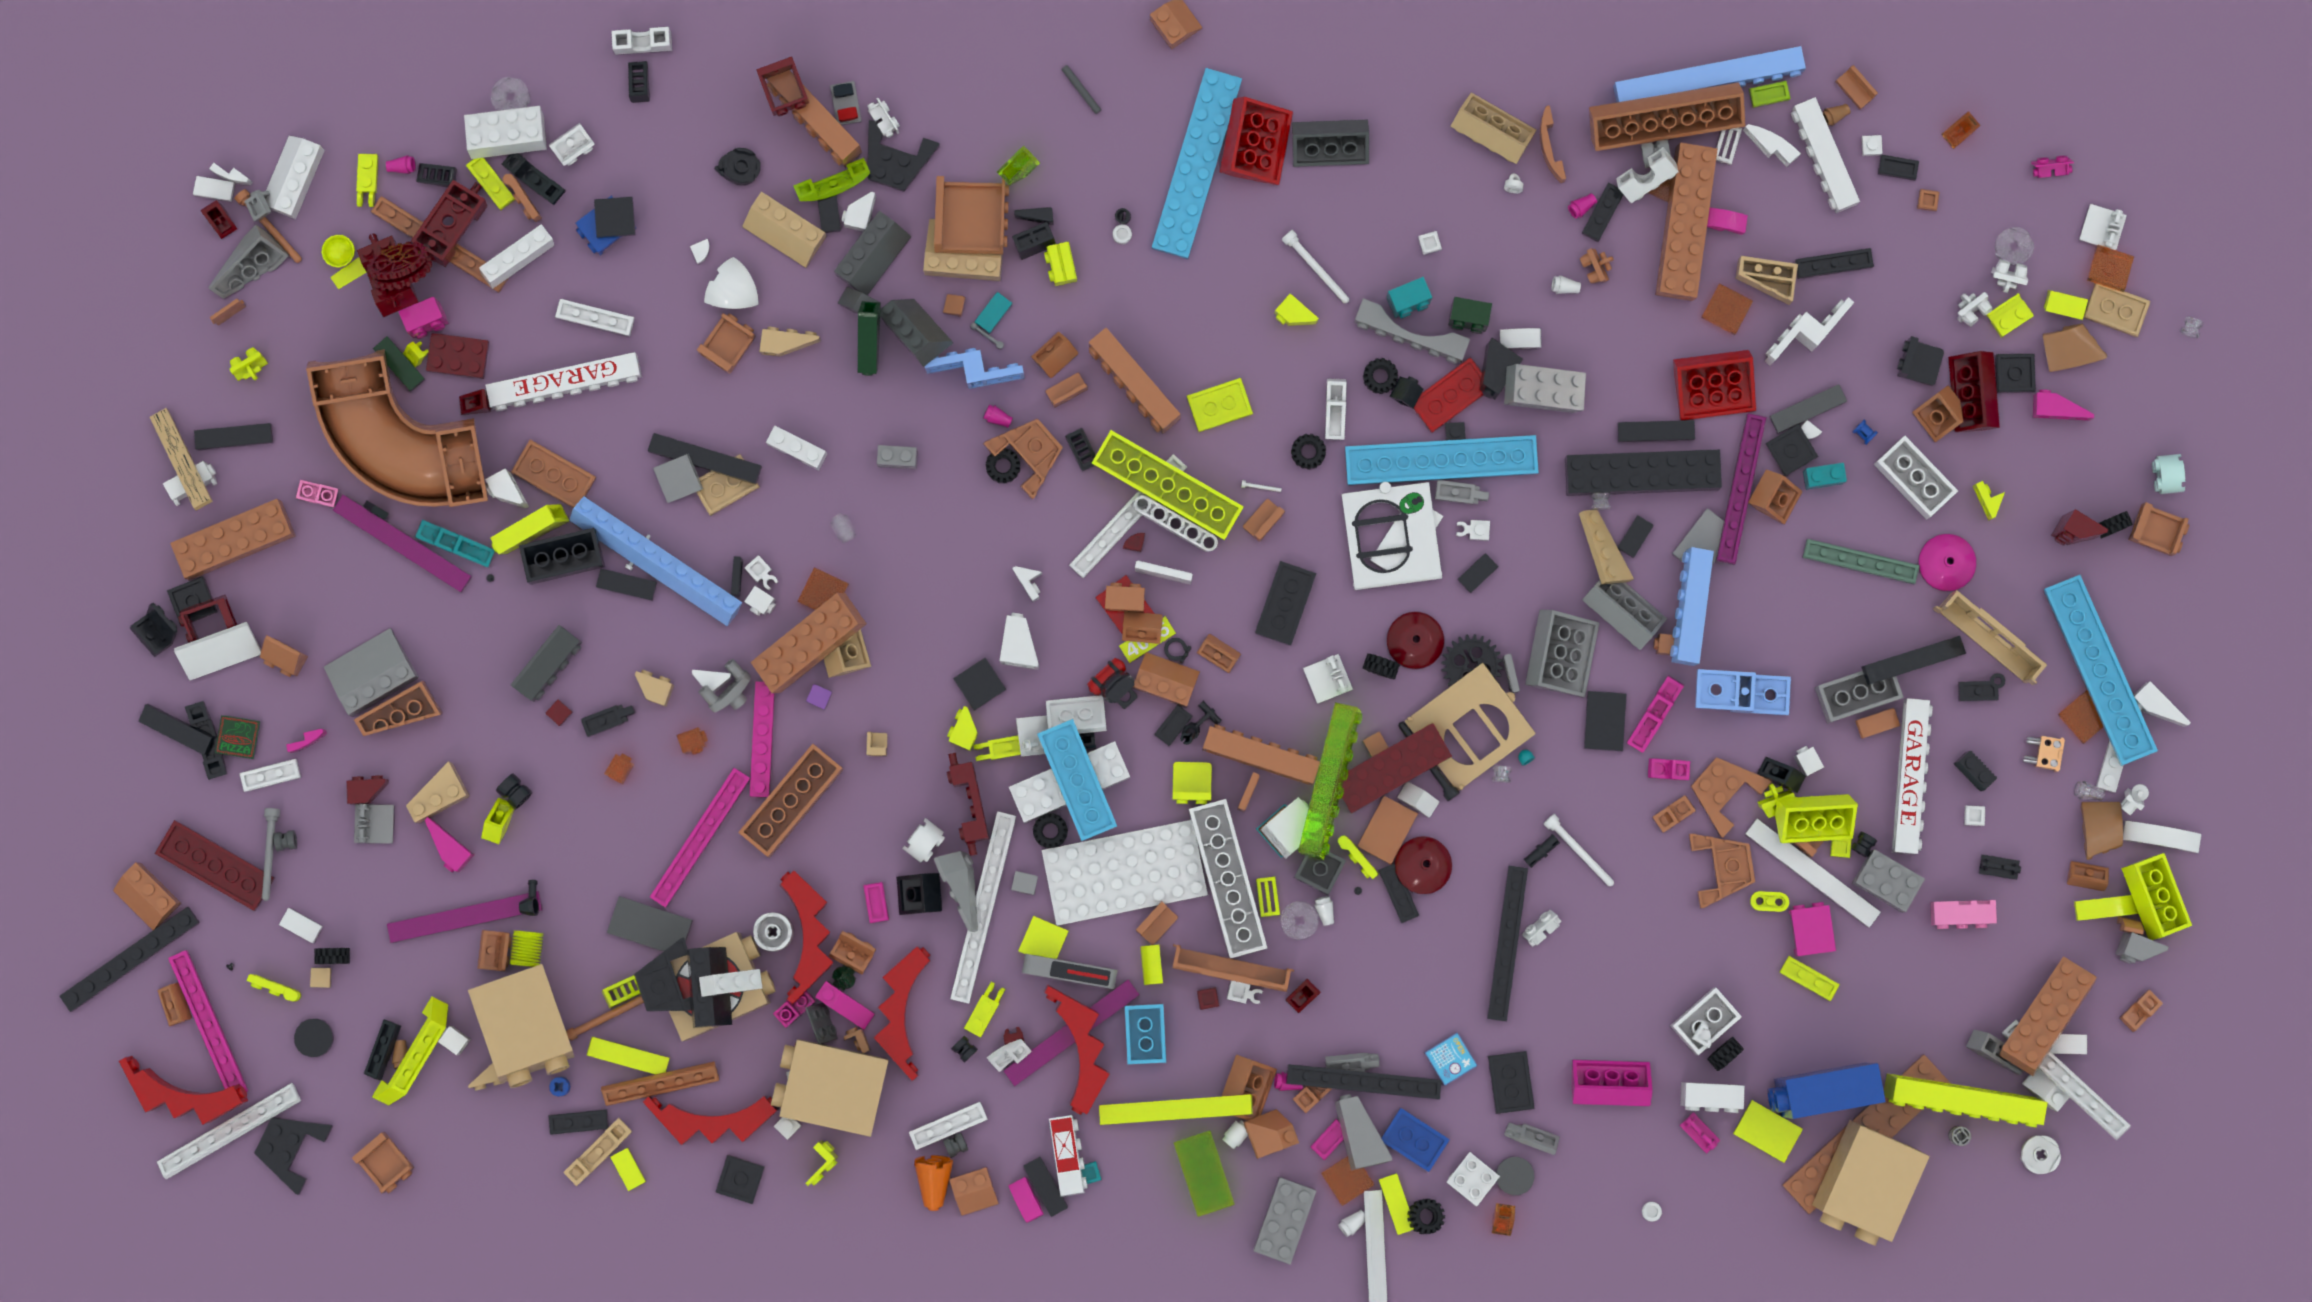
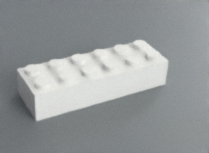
(1042, 793)

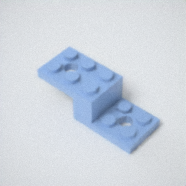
(974, 368)
(1742, 692)

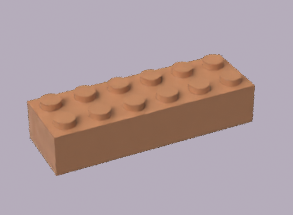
(816, 118)
(1134, 380)
(233, 539)
(808, 643)
(1260, 755)
(791, 800)
(2048, 1016)

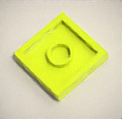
(1043, 939)

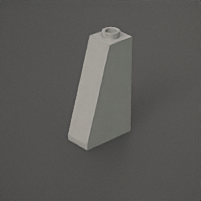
(1359, 1134)

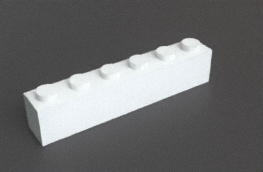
(1825, 155)

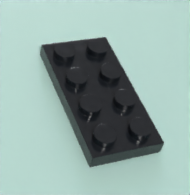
(1285, 603)

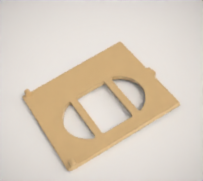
(1467, 694)

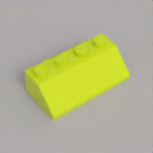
(1815, 818)

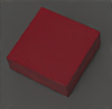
(558, 712)
(1208, 998)

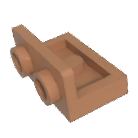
(494, 950)
(852, 952)

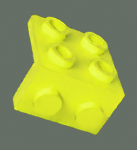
(1192, 782)
(825, 1149)

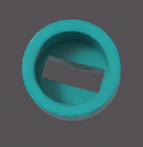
(1525, 757)

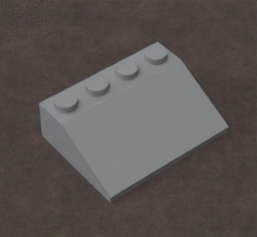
(1562, 653)
(370, 672)

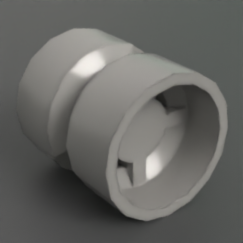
(1650, 148)

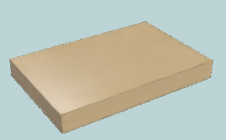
(2117, 309)
(722, 490)

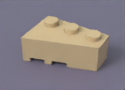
(1768, 276)
(438, 794)

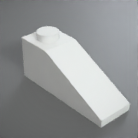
(2156, 704)

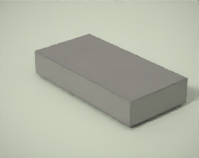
(1511, 674)

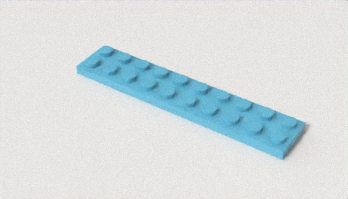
(1196, 163)
(1441, 460)
(2100, 670)

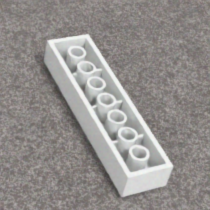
(1227, 878)

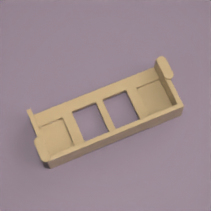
(2016, 659)

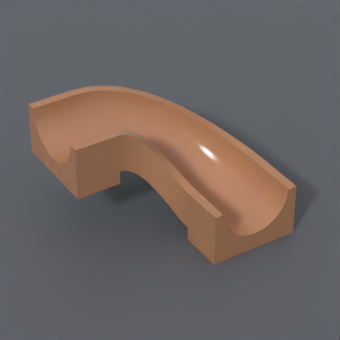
(387, 446)

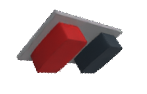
(845, 103)

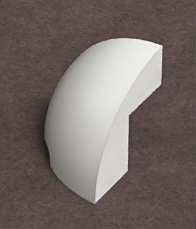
(732, 287)

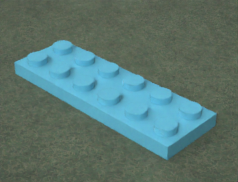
(1077, 779)

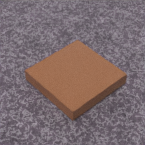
(1248, 792)

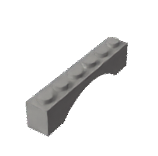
(1374, 317)

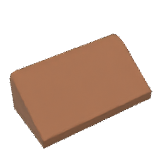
(1219, 653)
(2088, 876)
(174, 1004)

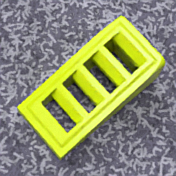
(619, 1000)

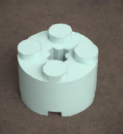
(2169, 474)

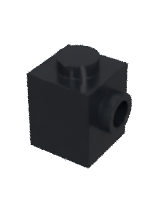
(1406, 391)

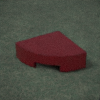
(1135, 542)

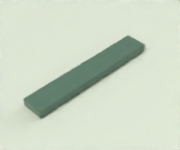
(1860, 561)

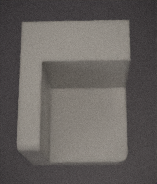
(1024, 883)

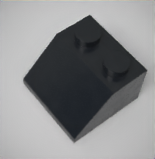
(919, 893)

